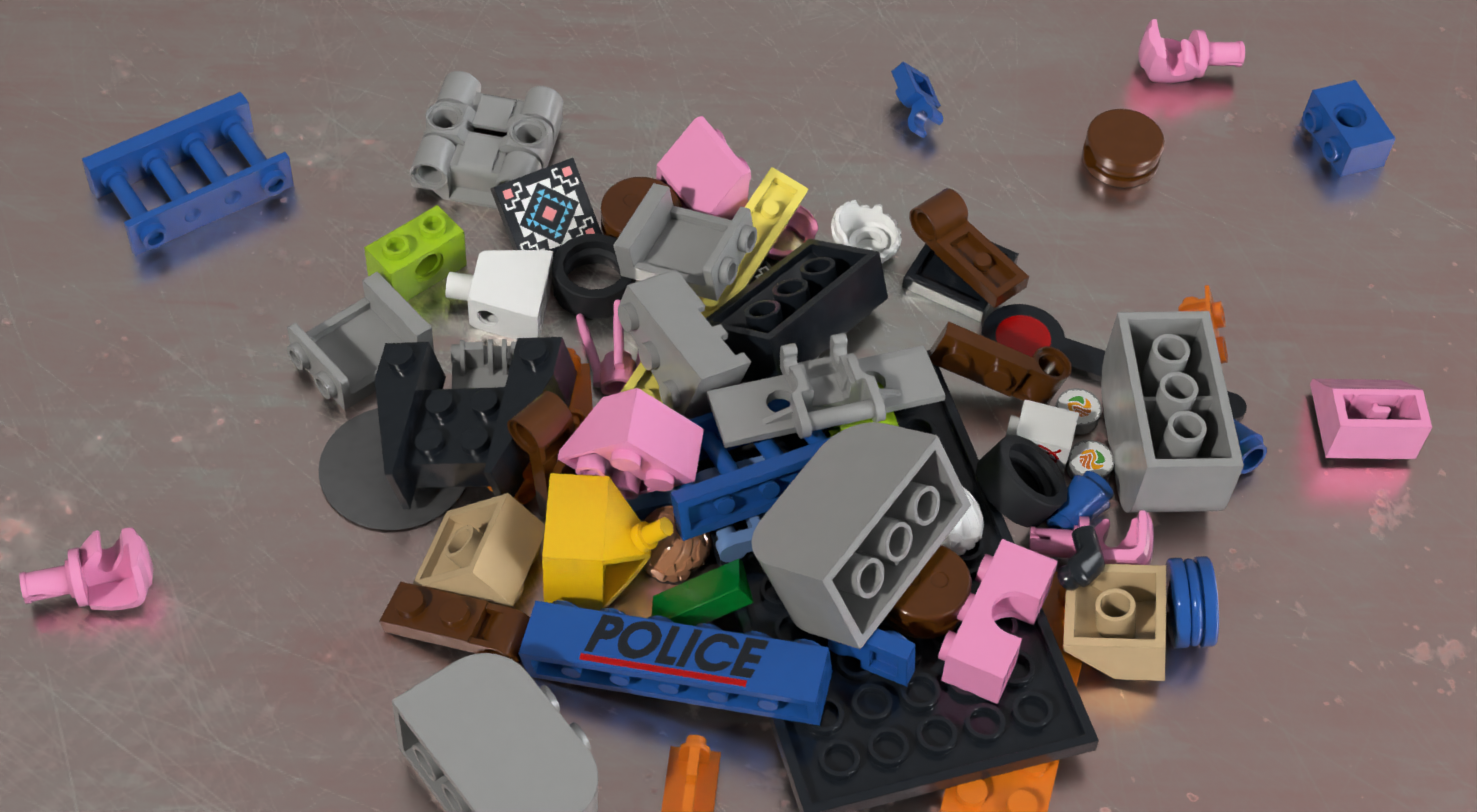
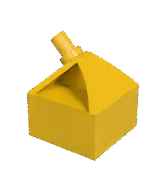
(593, 541)

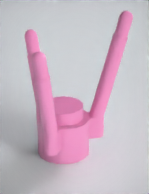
(617, 364)

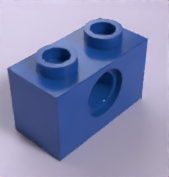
(1348, 128)

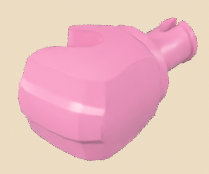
(1182, 61)
(1133, 550)
(96, 576)

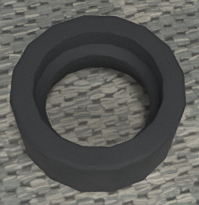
(577, 299)
(1021, 481)

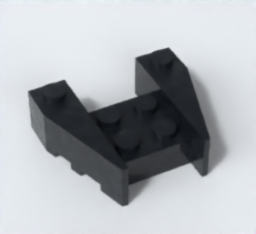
(460, 434)

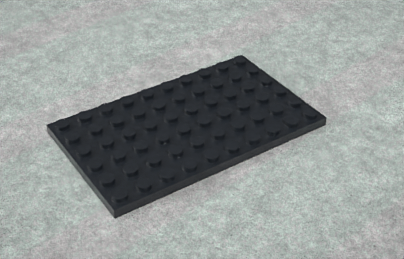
(908, 741)

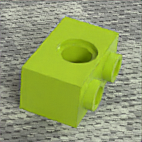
(418, 253)

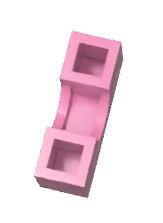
(981, 653)

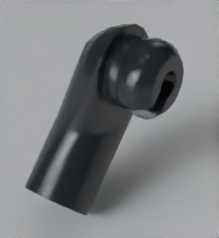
(1085, 563)

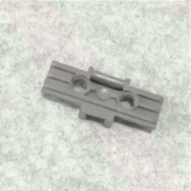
(825, 393)

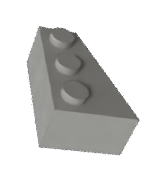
(679, 342)

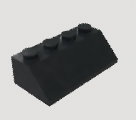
(802, 301)

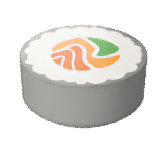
(1085, 404)
(1090, 456)

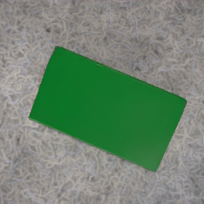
(705, 596)

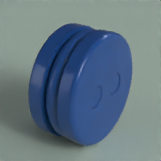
(1192, 602)

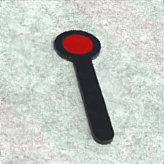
(1030, 328)

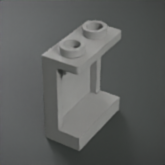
(694, 243)
(349, 345)

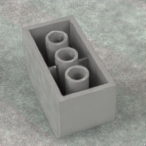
(1169, 413)
(858, 528)
(494, 741)

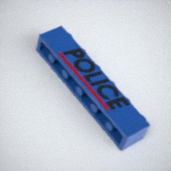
(677, 661)

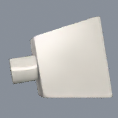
(506, 291)

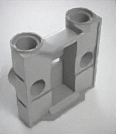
(467, 163)

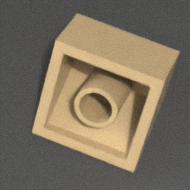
(483, 551)
(1120, 622)

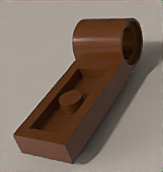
(946, 230)
(999, 366)
(542, 432)
(455, 621)

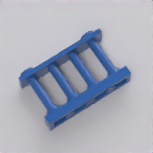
(177, 142)
(737, 491)

